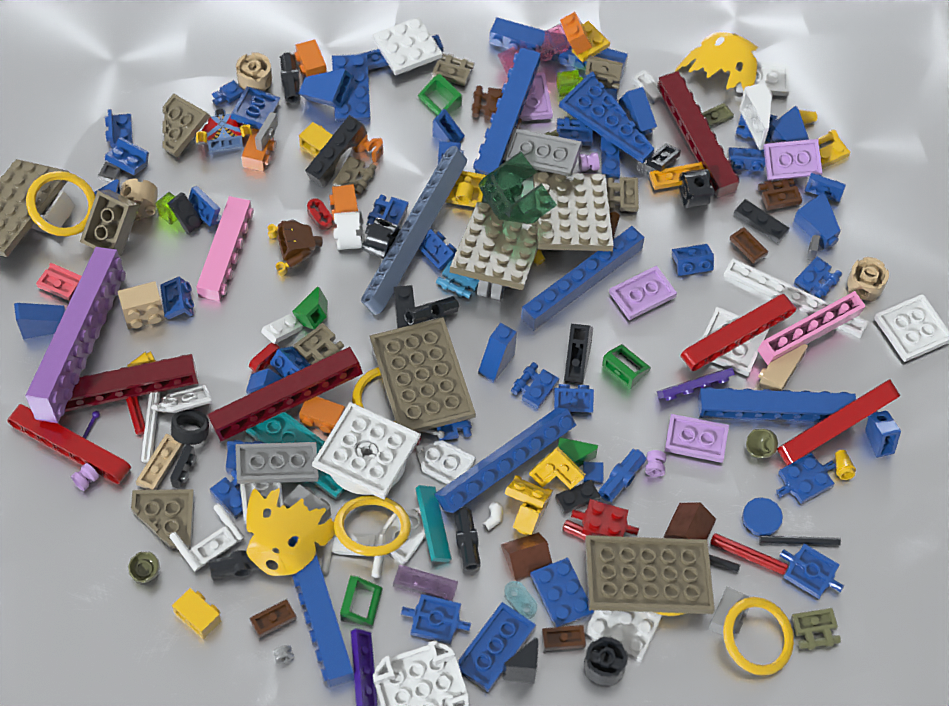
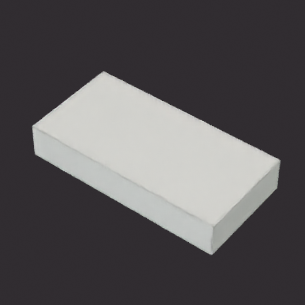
(649, 84)

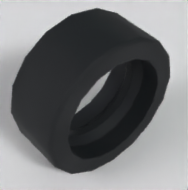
(189, 437)

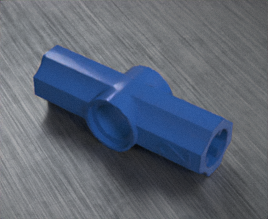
(622, 475)

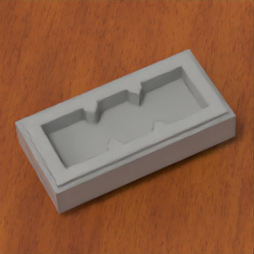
(266, 131)

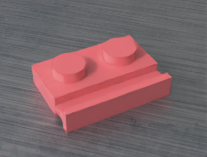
(59, 281)

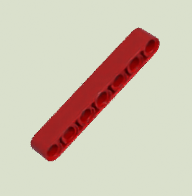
(738, 332)
(838, 422)
(70, 444)

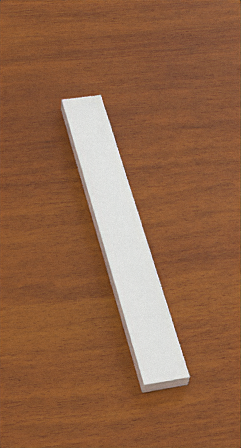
(774, 287)

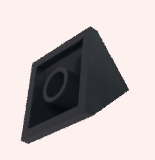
(523, 664)

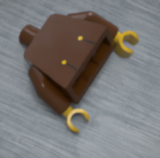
(295, 243)

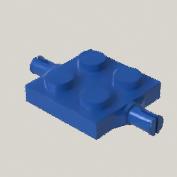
(806, 478)
(811, 571)
(436, 619)

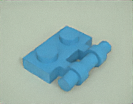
(465, 282)

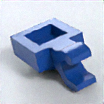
(229, 92)

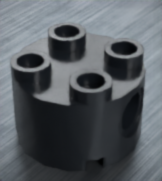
(695, 188)
(380, 237)
(605, 661)

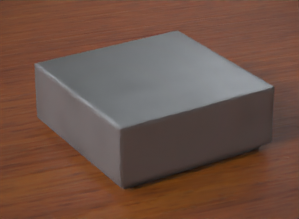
(109, 172)
(813, 247)

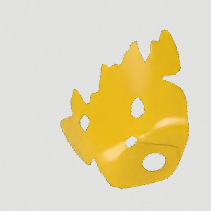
(725, 57)
(279, 528)

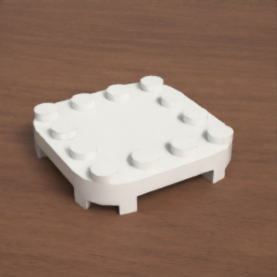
(421, 678)

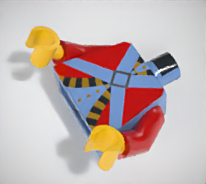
(223, 132)

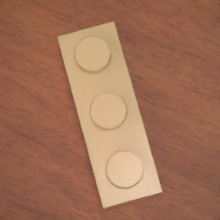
(159, 463)

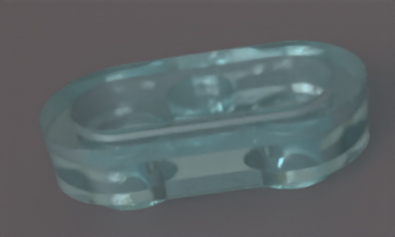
(520, 601)

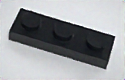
(761, 221)

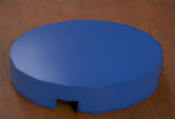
(762, 516)

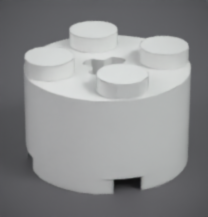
(349, 230)

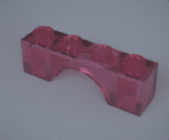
(554, 42)

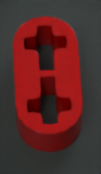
(323, 212)
(263, 358)

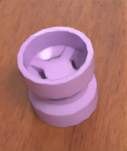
(588, 162)
(655, 463)
(85, 476)

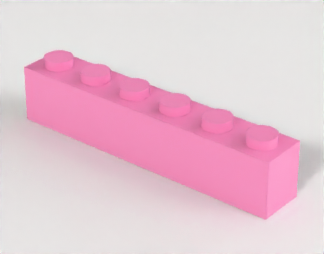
(224, 249)
(811, 327)

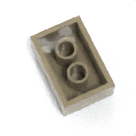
(109, 221)

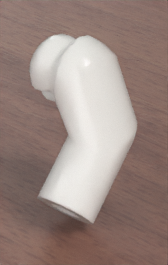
(496, 516)

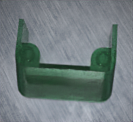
(505, 184)

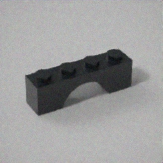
(324, 164)

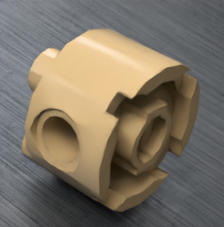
(254, 71)
(143, 193)
(868, 278)

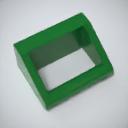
(451, 94)
(621, 370)
(346, 610)

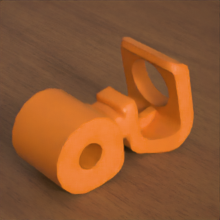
(366, 144)

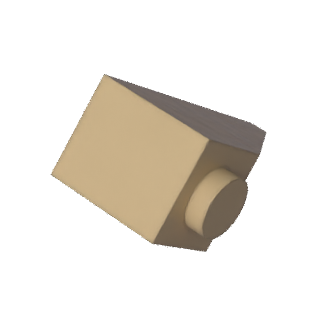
(781, 369)

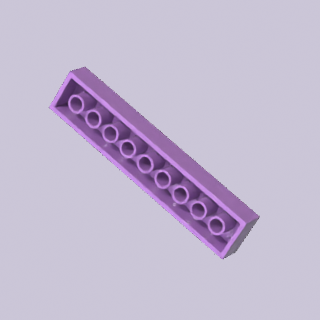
(75, 335)

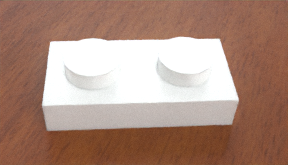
(282, 329)

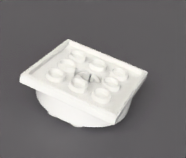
(360, 434)

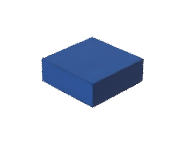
(593, 471)

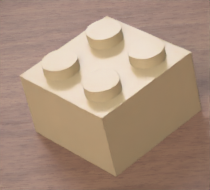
(141, 305)

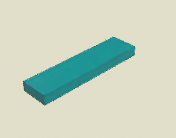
(433, 524)

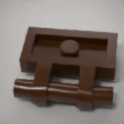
(491, 101)
(782, 197)

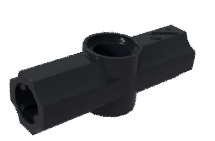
(290, 78)
(431, 310)
(467, 539)
(236, 564)

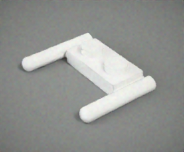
(211, 546)
(336, 547)

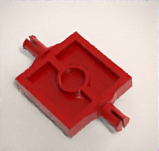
(604, 520)

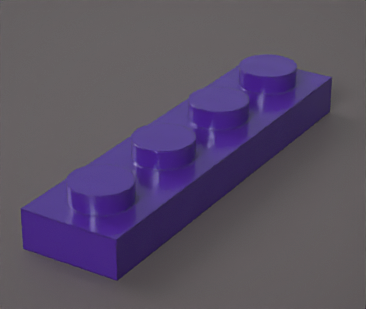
(688, 386)
(363, 667)

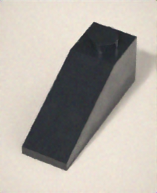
(403, 300)
(578, 352)

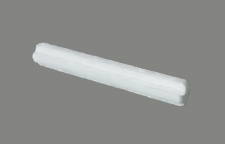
(150, 428)

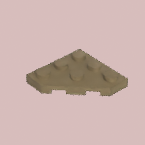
(181, 124)
(166, 512)

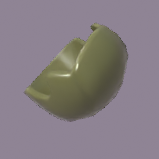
(762, 443)
(144, 567)

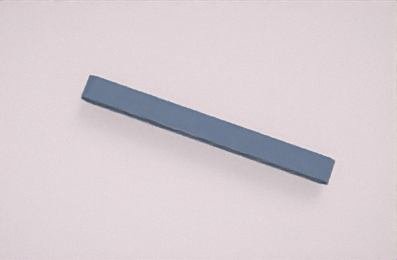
(414, 230)

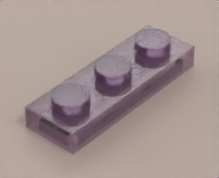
(425, 583)

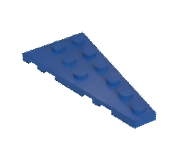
(604, 115)

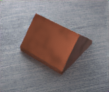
(690, 522)
(526, 555)

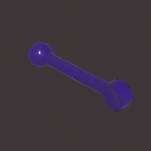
(95, 414)

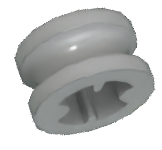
(283, 654)

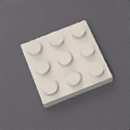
(407, 46)
(913, 327)
(743, 356)
(628, 627)

